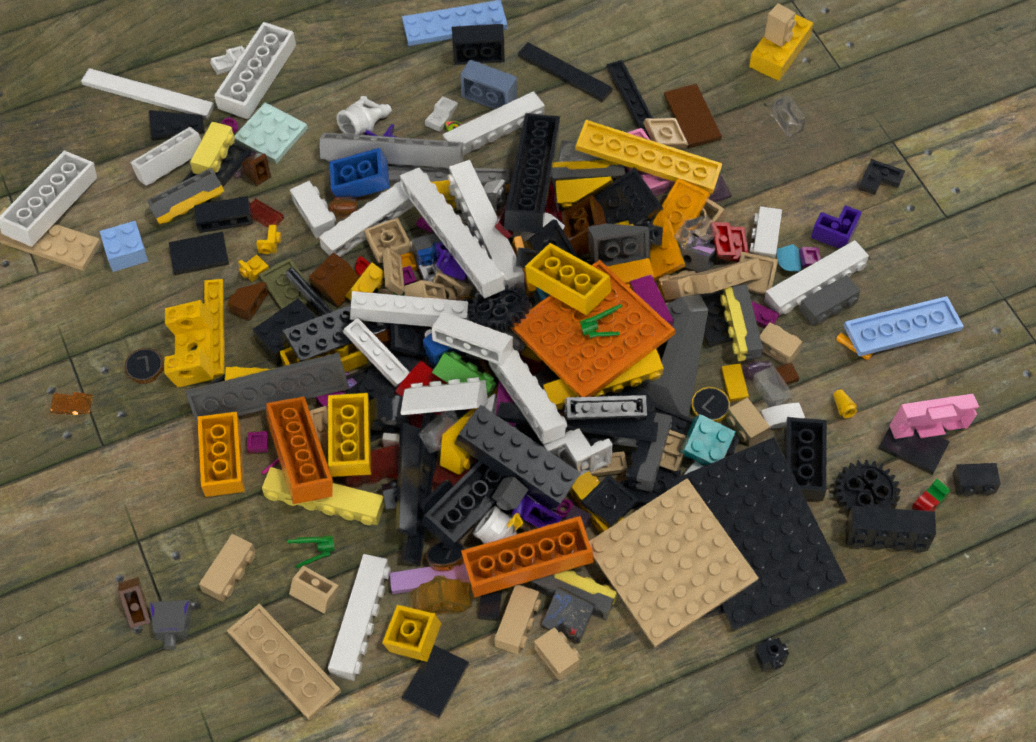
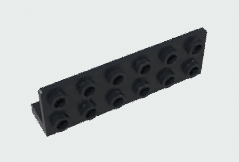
(323, 334)

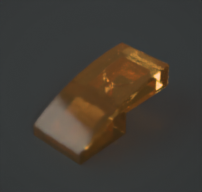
(71, 404)

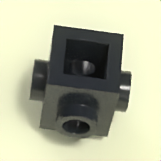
(655, 233)
(390, 494)
(771, 654)

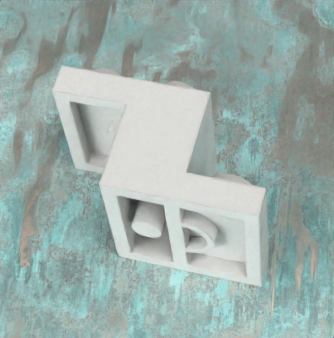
(579, 454)

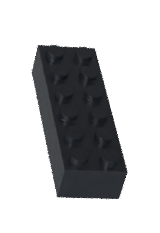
(517, 456)

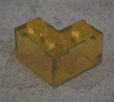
(442, 595)

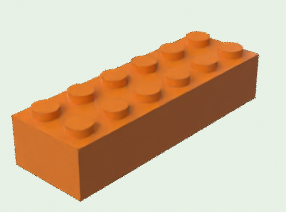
(299, 450)
(527, 556)

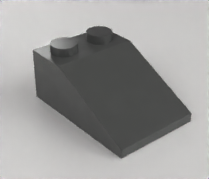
(618, 243)

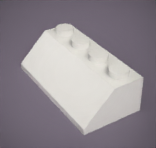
(444, 397)

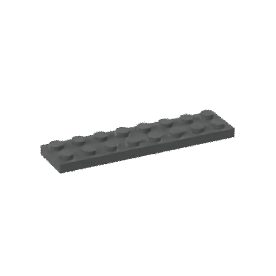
(253, 391)

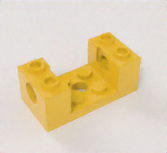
(192, 327)

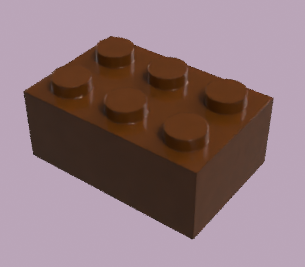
(578, 219)

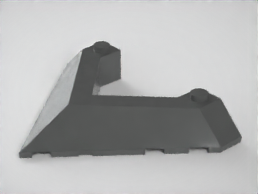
(681, 356)

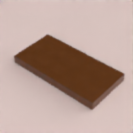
(692, 115)

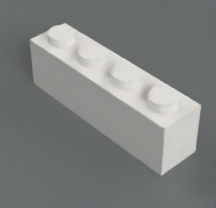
(166, 156)
(472, 338)

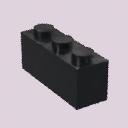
(223, 214)

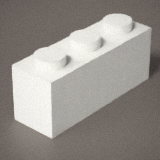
(313, 208)
(766, 232)

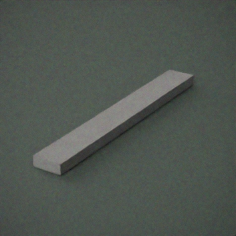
(484, 174)

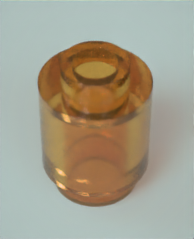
(343, 205)

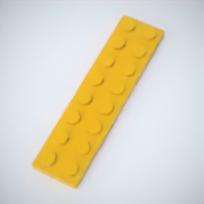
(647, 156)

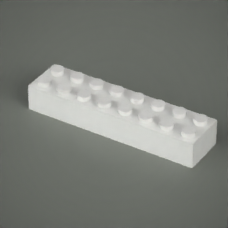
(481, 221)

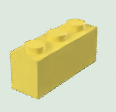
(212, 148)

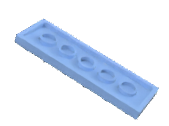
(437, 24)
(903, 326)

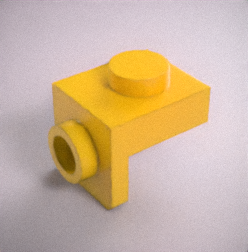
(271, 244)

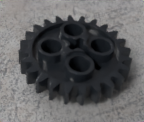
(500, 309)
(866, 488)

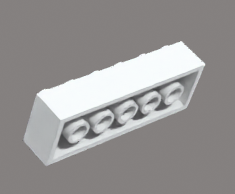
(255, 70)
(47, 198)

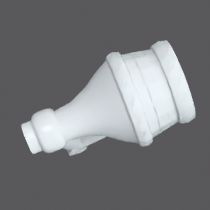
(358, 119)
(494, 526)

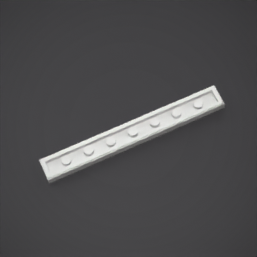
(147, 93)

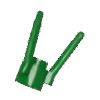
(590, 325)
(324, 544)

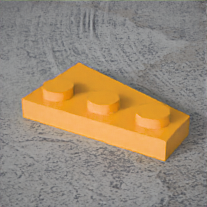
(668, 257)

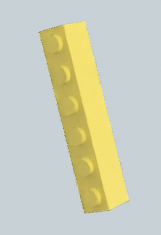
(346, 501)

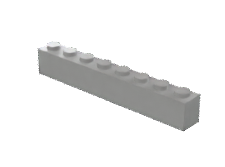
(396, 150)

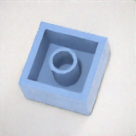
(123, 246)

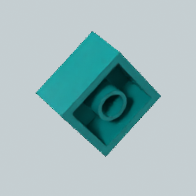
(706, 440)

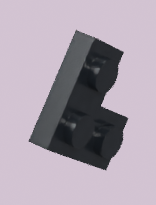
(880, 172)

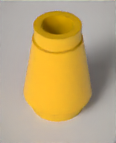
(844, 404)

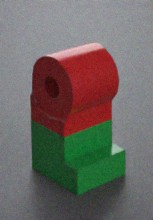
(932, 497)

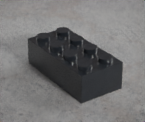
(807, 455)
(890, 528)

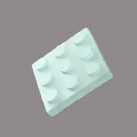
(270, 132)

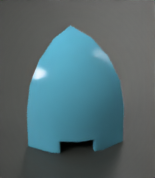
(789, 258)

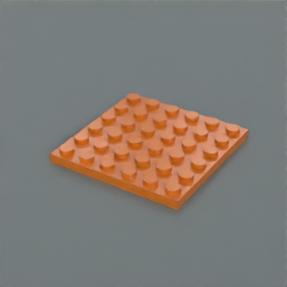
(591, 364)

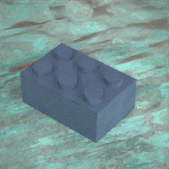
(487, 85)

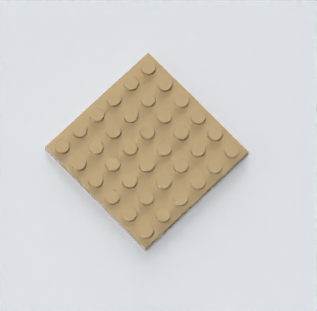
(671, 562)

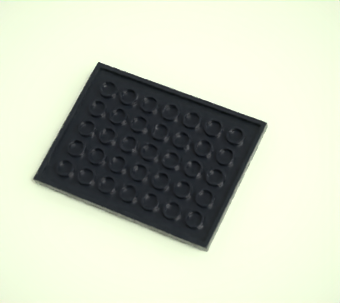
(771, 527)

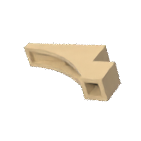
(712, 280)

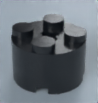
(386, 414)

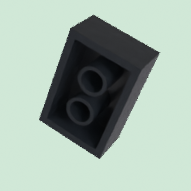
(478, 44)
(269, 332)

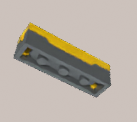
(586, 169)
(185, 195)

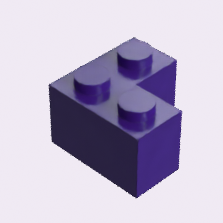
(837, 231)

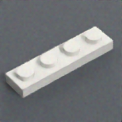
(376, 352)

